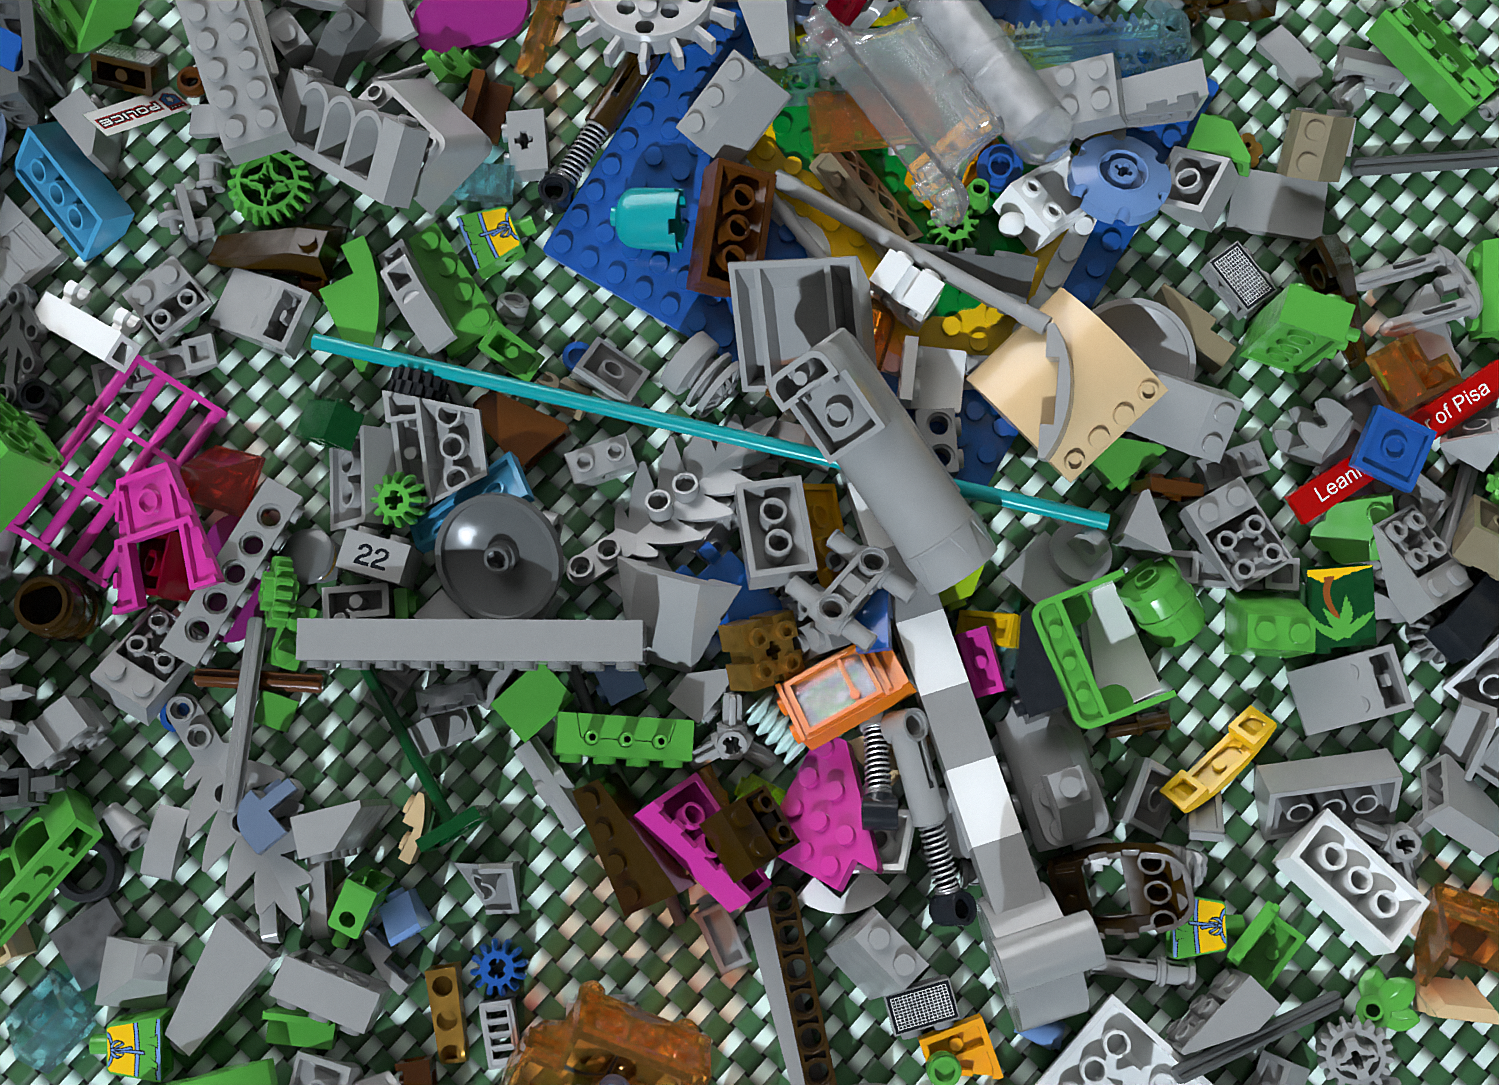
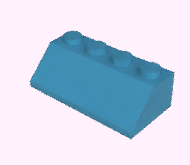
(71, 190)

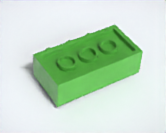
(1299, 329)
(623, 737)

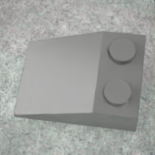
(1190, 418)

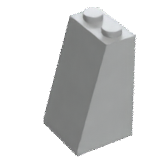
(875, 955)

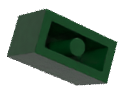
(330, 423)

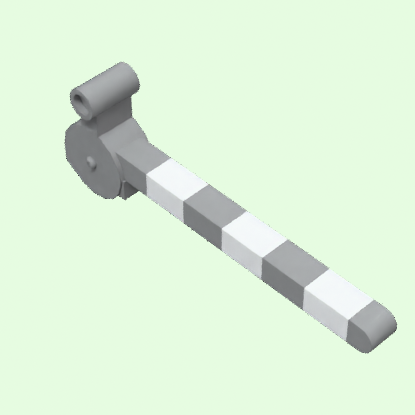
(1028, 940)

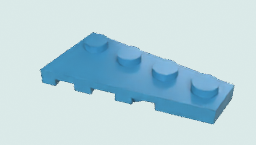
(504, 477)

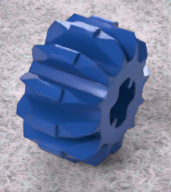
(487, 964)

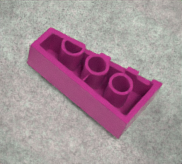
(675, 824)

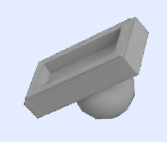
(1207, 821)

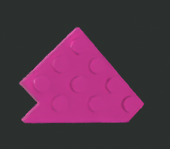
(826, 816)

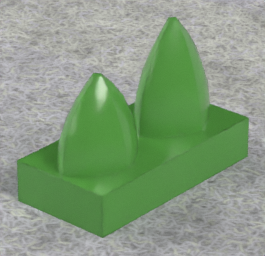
(284, 643)

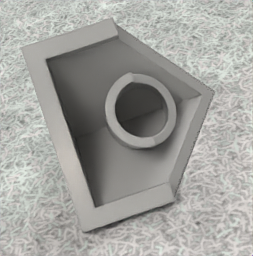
(494, 884)

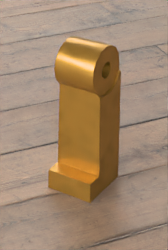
(448, 1012)

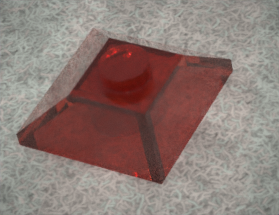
(222, 479)

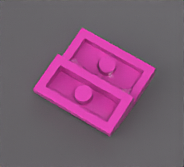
(980, 661)

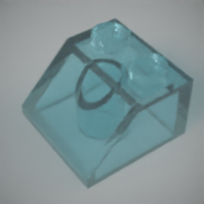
(49, 1022)

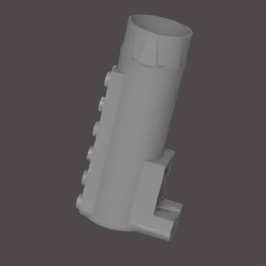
(885, 458)

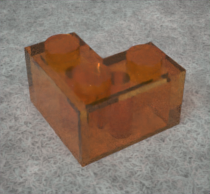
(1408, 374)

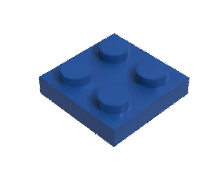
(1392, 448)

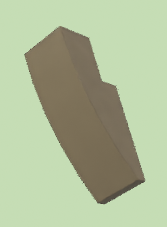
(1210, 348)

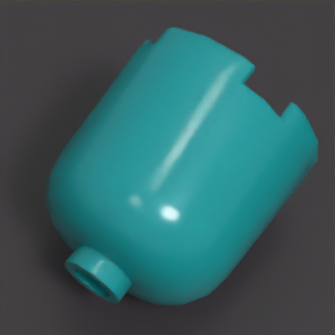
(651, 218)

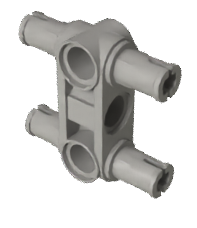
(851, 590)

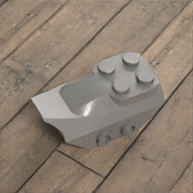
(1038, 750)

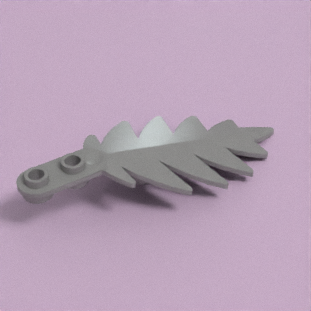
(680, 497)
(274, 873)

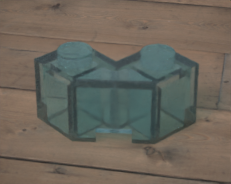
(487, 184)

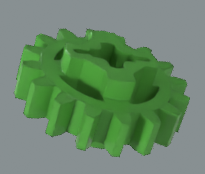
(278, 592)

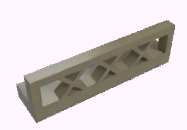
(846, 187)

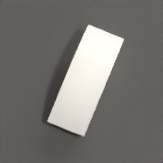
(858, 895)

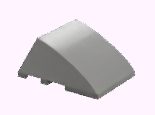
(436, 443)
(677, 610)

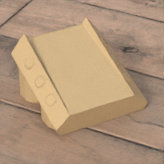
(1453, 1000)

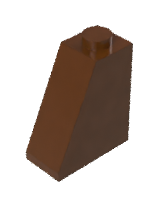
(520, 428)

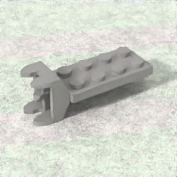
(1331, 436)

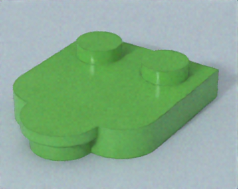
(1348, 527)

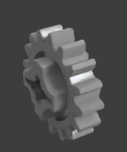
(1338, 1057)

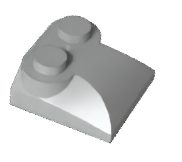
(321, 1070)

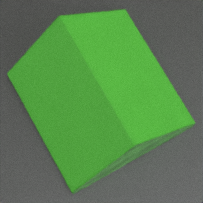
(532, 701)

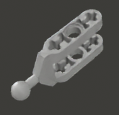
(320, 896)

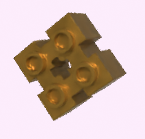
(761, 650)

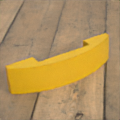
(1221, 763)

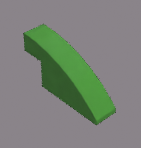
(359, 301)

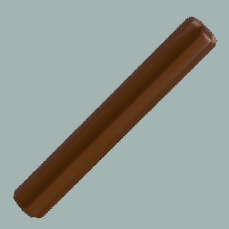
(268, 680)

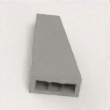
(771, 30)
(220, 982)

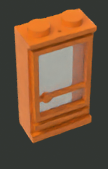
(842, 694)

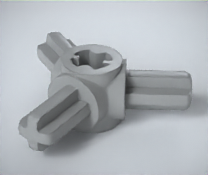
(732, 726)
(1385, 842)

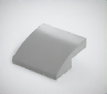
(1034, 575)

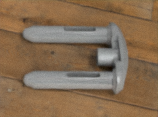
(1453, 278)

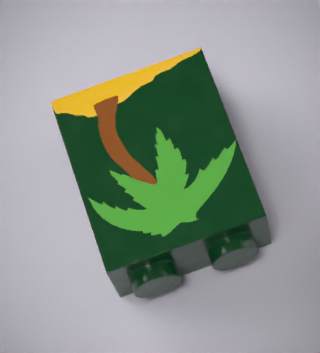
(1342, 604)

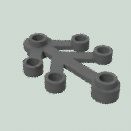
(20, 307)

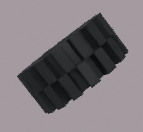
(418, 384)

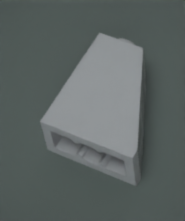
(1459, 806)

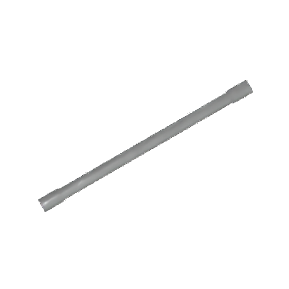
(1021, 312)

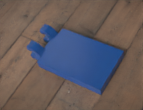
(732, 570)

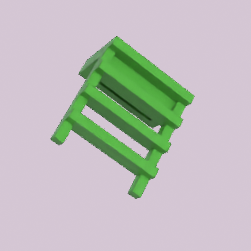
(1265, 946)

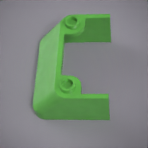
(89, 22)
(1054, 624)

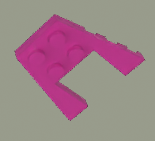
(150, 506)

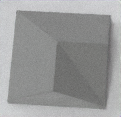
(1473, 440)

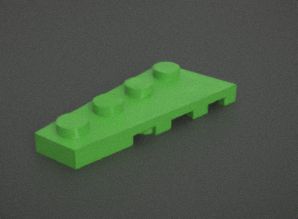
(456, 289)

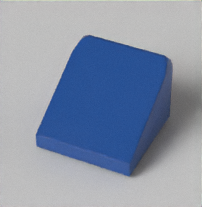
(10, 50)

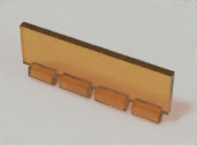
(540, 33)

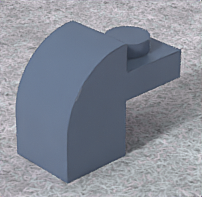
(256, 818)

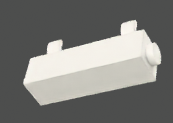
(86, 332)

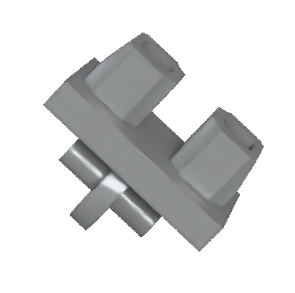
(187, 202)

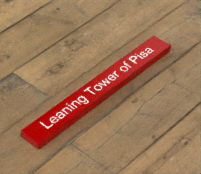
(1439, 415)

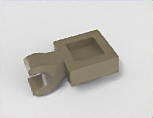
(552, 380)

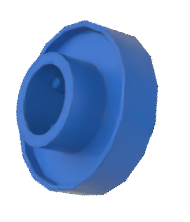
(999, 167)

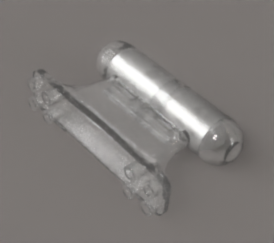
(942, 92)

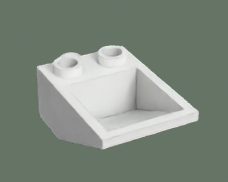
(1039, 205)

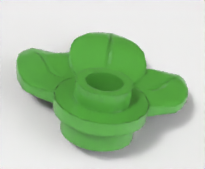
(1390, 997)

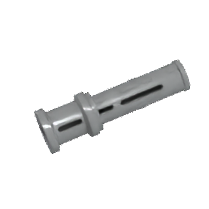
(1157, 970)

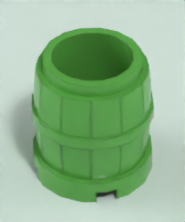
(1162, 602)

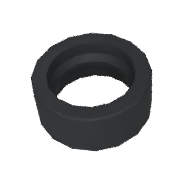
(113, 878)

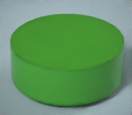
(943, 1068)

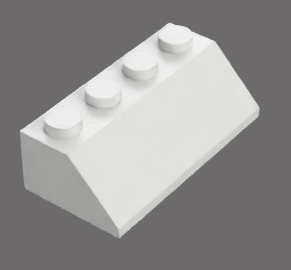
(1351, 883)

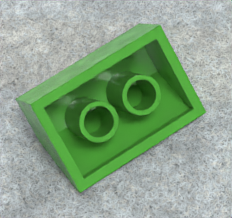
(1484, 265)

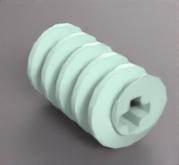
(776, 726)

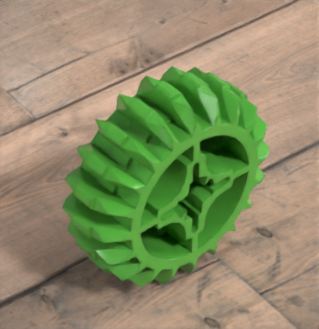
(258, 176)

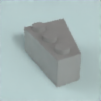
(1165, 95)

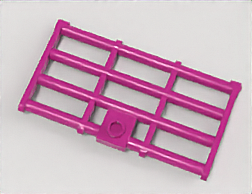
(121, 432)

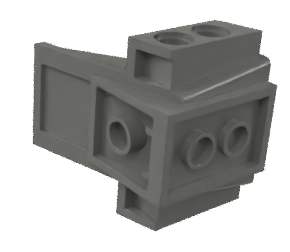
(44, 67)

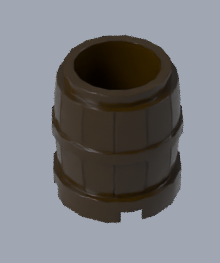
(58, 607)

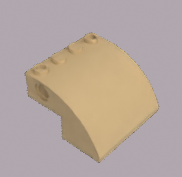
(1109, 384)

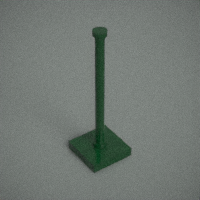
(452, 823)

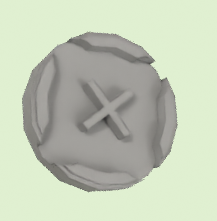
(1079, 553)

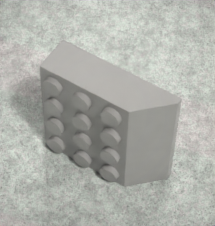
(793, 306)

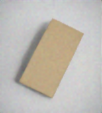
(417, 816)

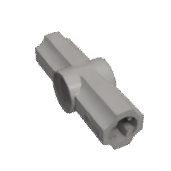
(551, 782)

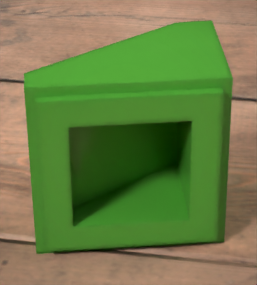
(275, 711)

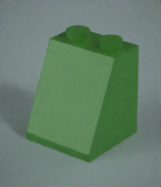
(1267, 624)

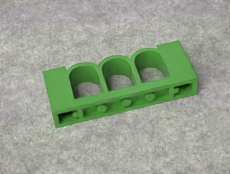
(44, 855)

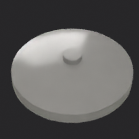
(1152, 334)

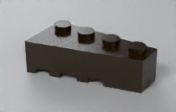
(633, 859)

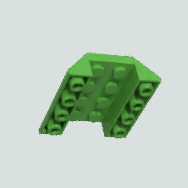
(1434, 58)

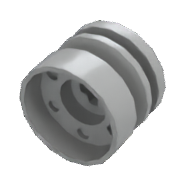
(696, 370)

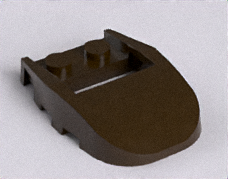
(1155, 883)

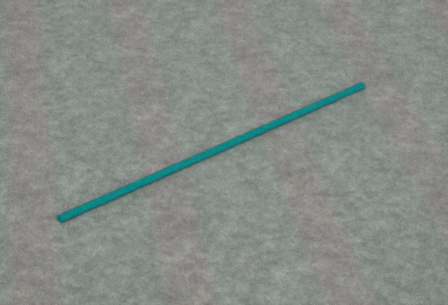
(678, 424)

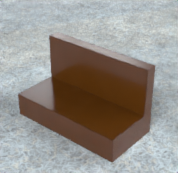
(487, 104)

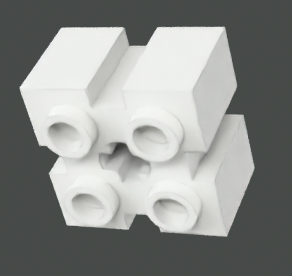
(906, 289)

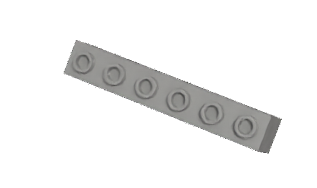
(270, 497)

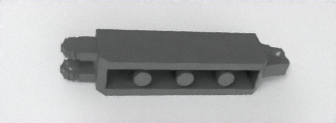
(28, 787)

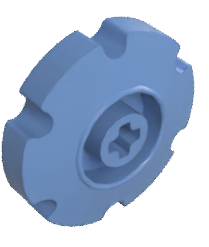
(1119, 180)

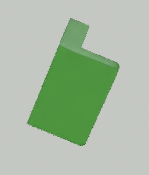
(298, 1029)

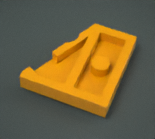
(968, 1042)

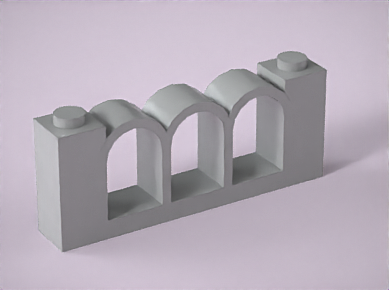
(353, 139)

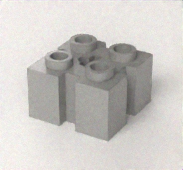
(62, 733)

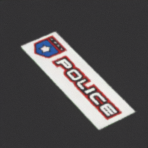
(137, 111)

